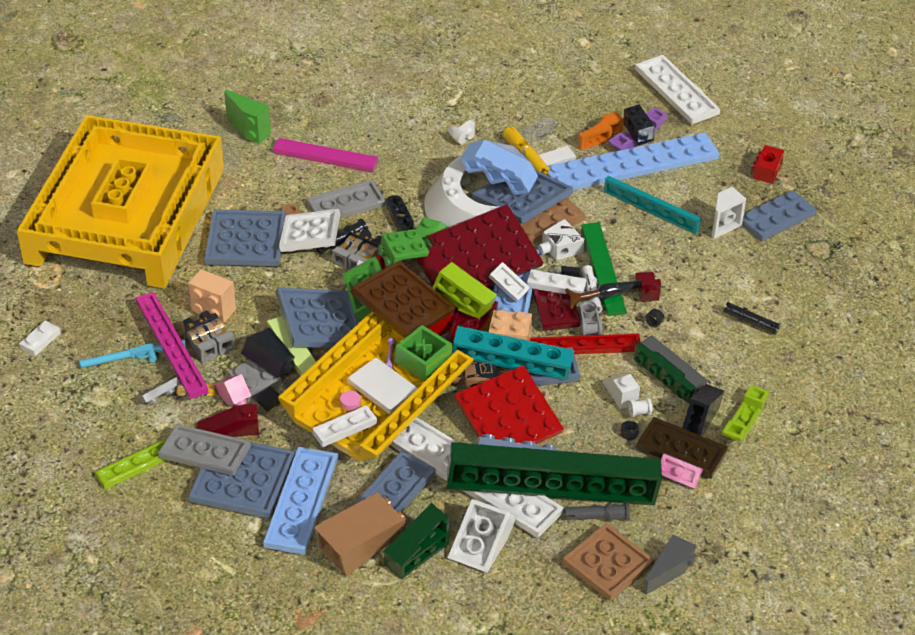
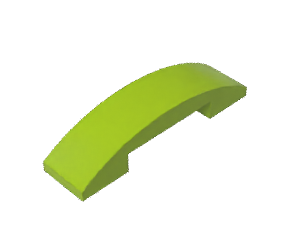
(747, 414)

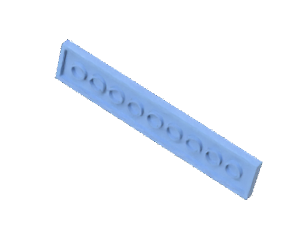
(635, 161)

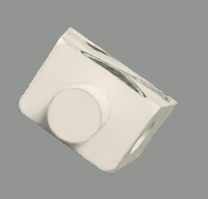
(561, 241)

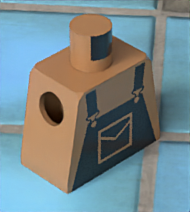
(476, 373)

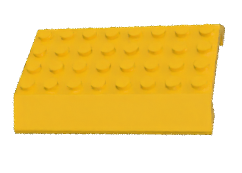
(317, 393)

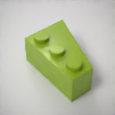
(464, 291)

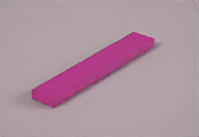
(325, 154)

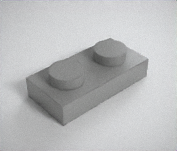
(152, 395)

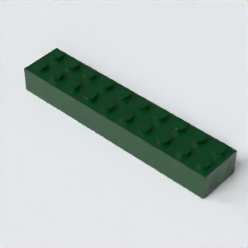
(553, 473)

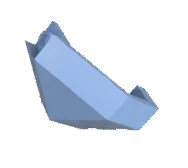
(500, 164)

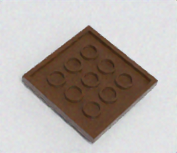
(402, 299)

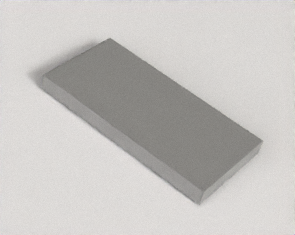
(349, 199)
(204, 449)

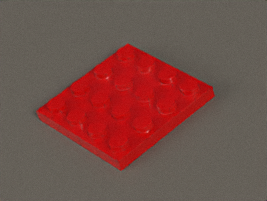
(509, 408)

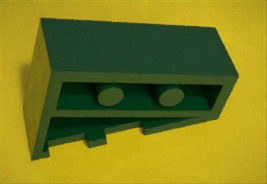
(418, 542)

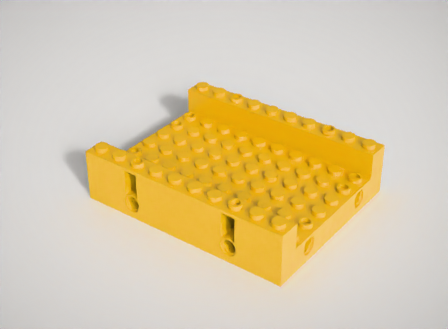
(124, 197)

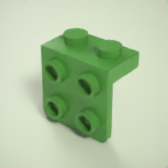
(401, 246)

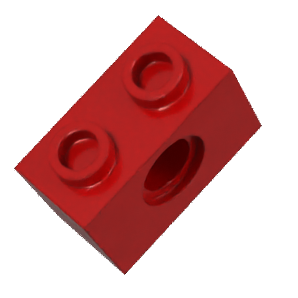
(768, 164)

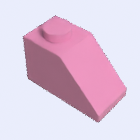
(233, 390)

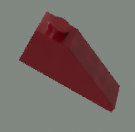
(233, 422)

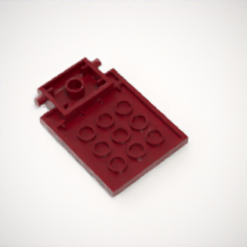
(481, 247)

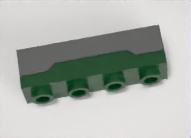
(669, 368)

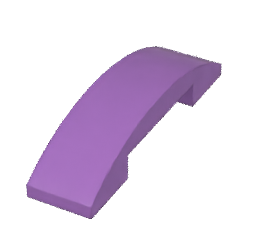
(625, 141)

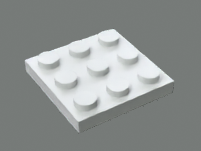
(309, 230)

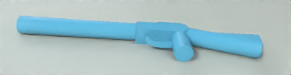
(140, 352)

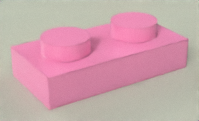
(680, 471)

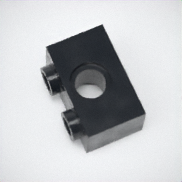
(638, 124)

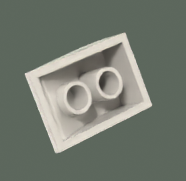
(481, 535)

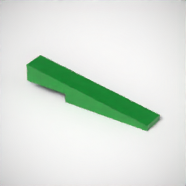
(602, 265)

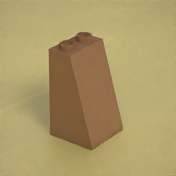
(359, 532)

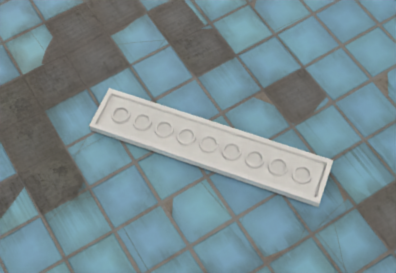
(431, 446)

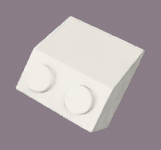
(728, 212)

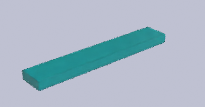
(652, 204)

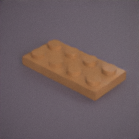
(562, 210)

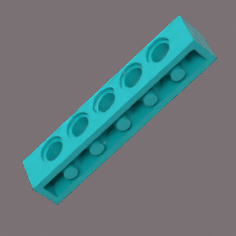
(513, 352)

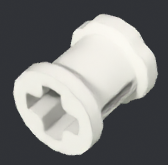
(640, 407)

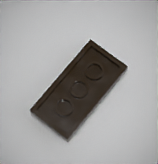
(682, 444)

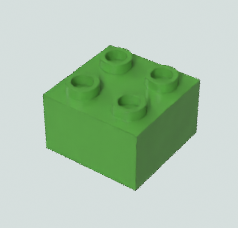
(422, 352)

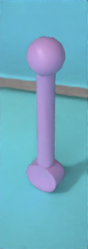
(391, 341)

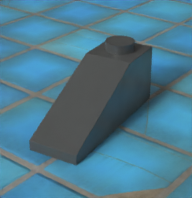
(671, 563)

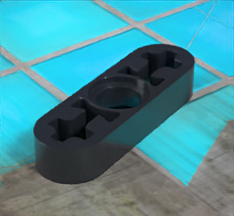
(400, 209)

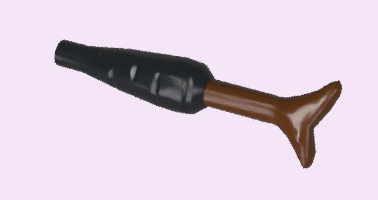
(604, 291)

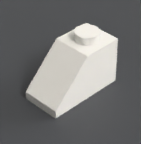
(622, 389)

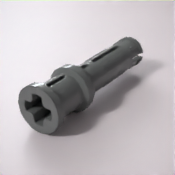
(607, 512)

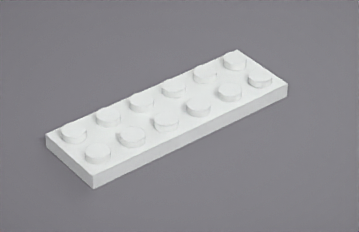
(677, 89)

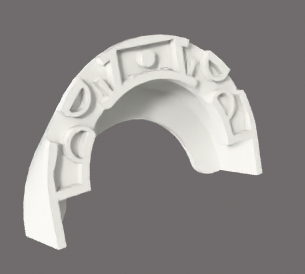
(446, 199)

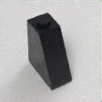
(269, 352)
(702, 409)

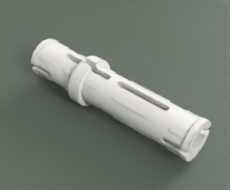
(591, 284)

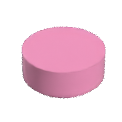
(350, 400)

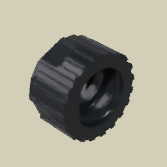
(651, 320)
(629, 435)

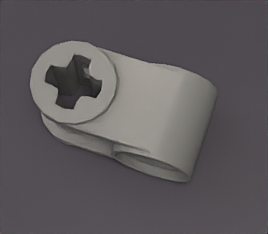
(590, 319)

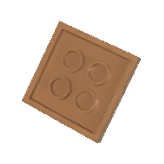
(608, 561)

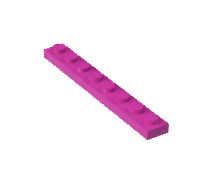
(172, 345)

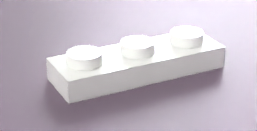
(555, 282)
(344, 426)

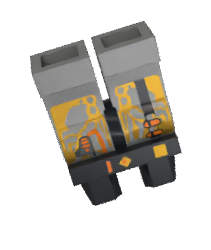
(356, 247)
(208, 334)

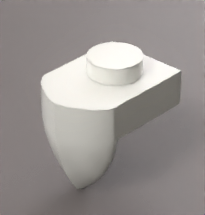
(462, 133)

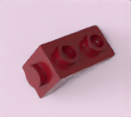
(650, 286)

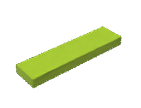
(130, 466)

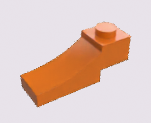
(601, 133)

